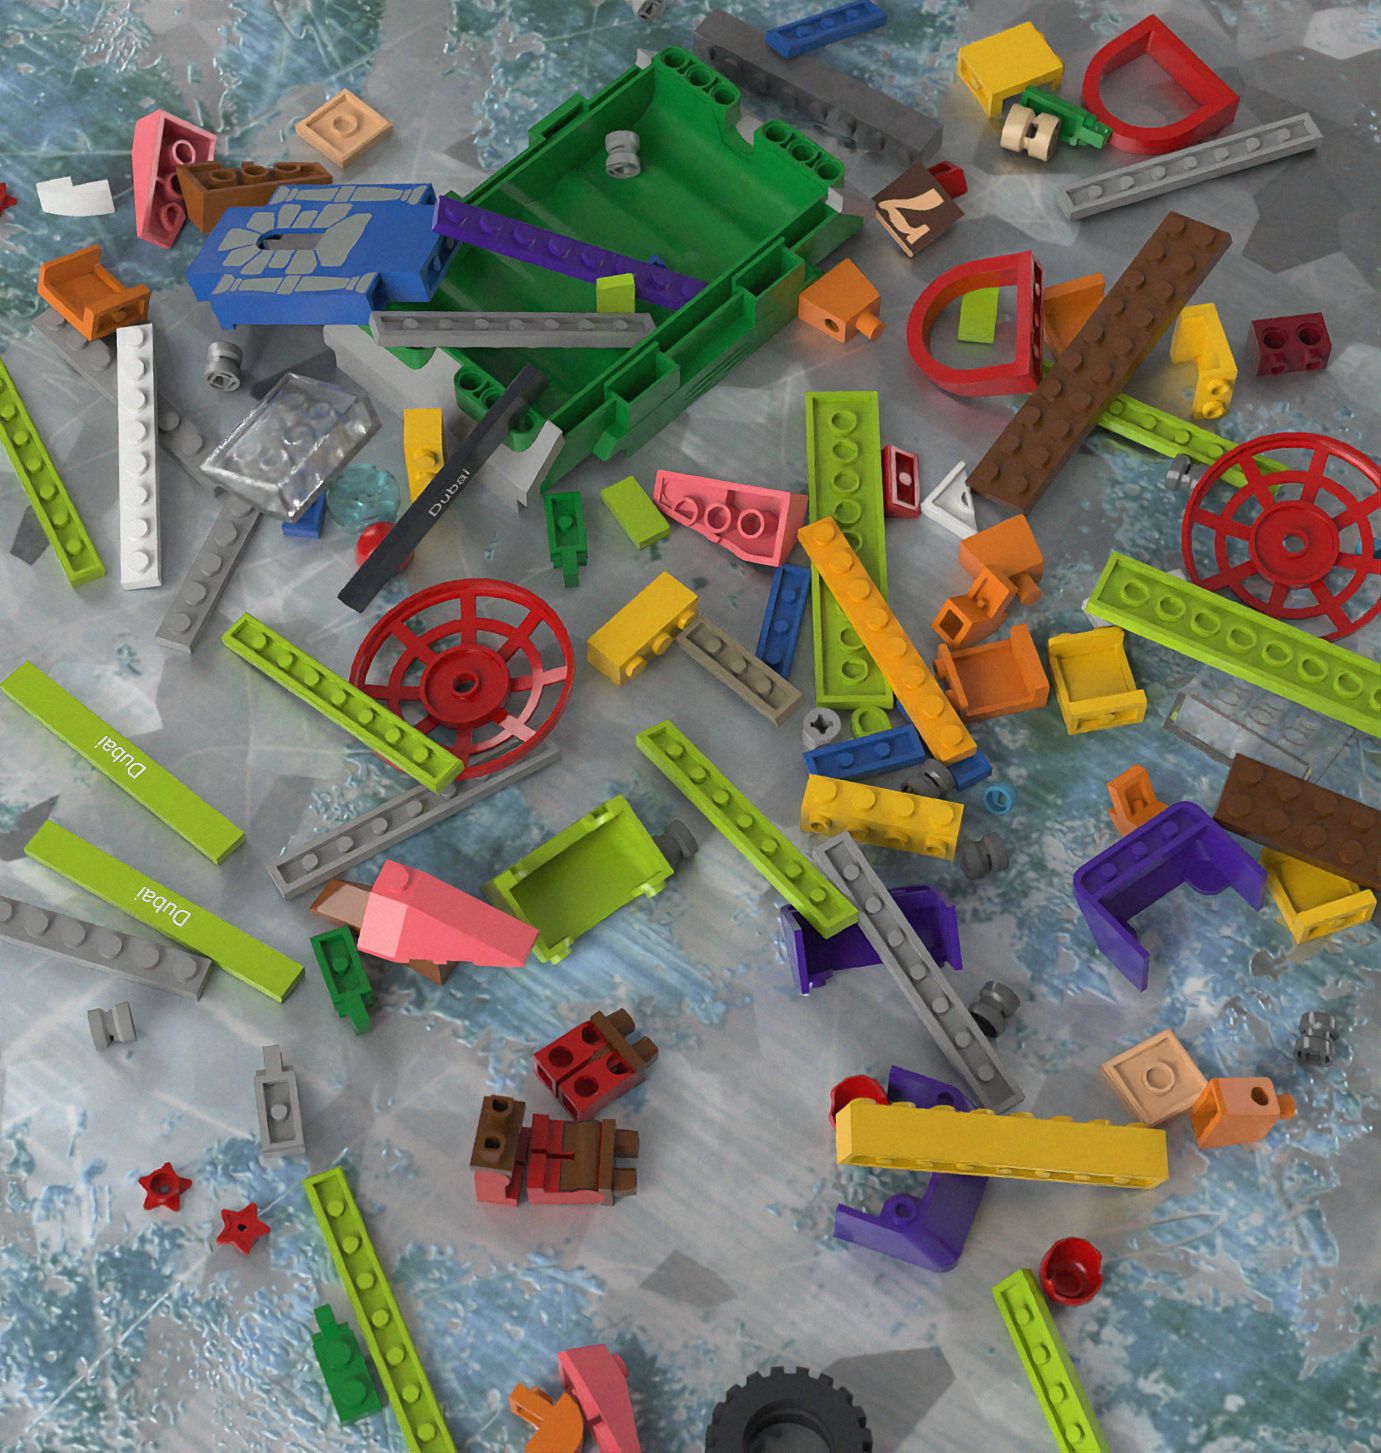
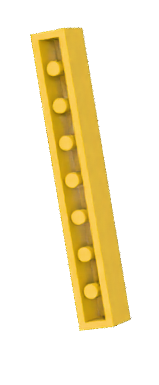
(1000, 1145)

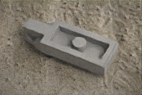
(278, 1106)

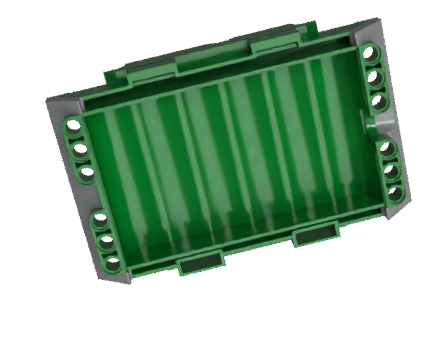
(713, 199)

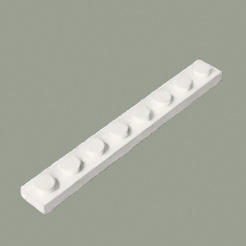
(138, 457)

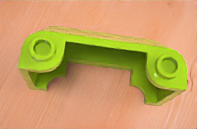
(580, 877)

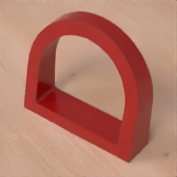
(1175, 57)
(1005, 379)

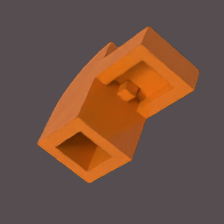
(979, 613)
(1133, 800)
(558, 1426)

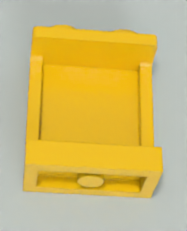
(1007, 65)
(1202, 339)
(1094, 680)
(1314, 899)

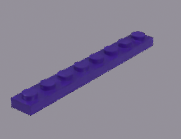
(560, 252)

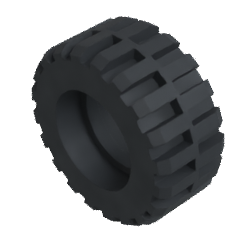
(788, 1400)

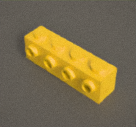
(882, 816)

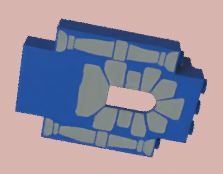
(371, 254)

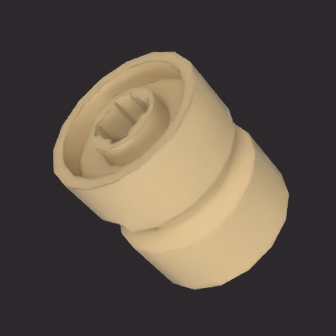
(1019, 128)

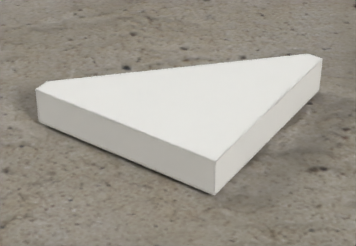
(952, 504)

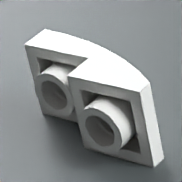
(63, 198)

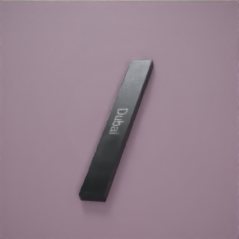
(444, 488)

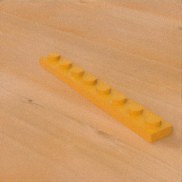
(887, 642)

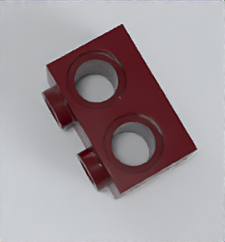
(1289, 344)

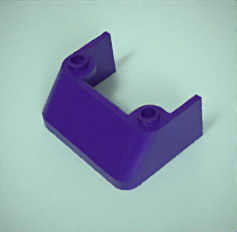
(1149, 863)
(816, 958)
(915, 1229)

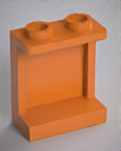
(90, 294)
(1068, 308)
(993, 677)

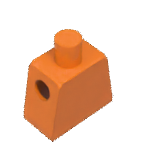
(842, 304)
(1011, 550)
(1237, 1111)

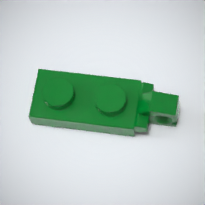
(1077, 124)
(566, 534)
(344, 976)
(343, 1369)

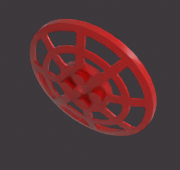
(1287, 520)
(469, 663)

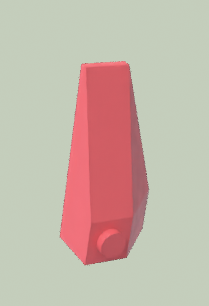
(159, 146)
(743, 518)
(430, 920)
(601, 1393)

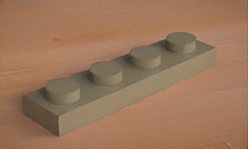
(740, 670)

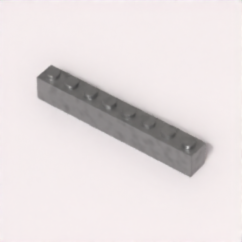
(817, 91)

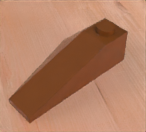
(212, 189)
(346, 903)

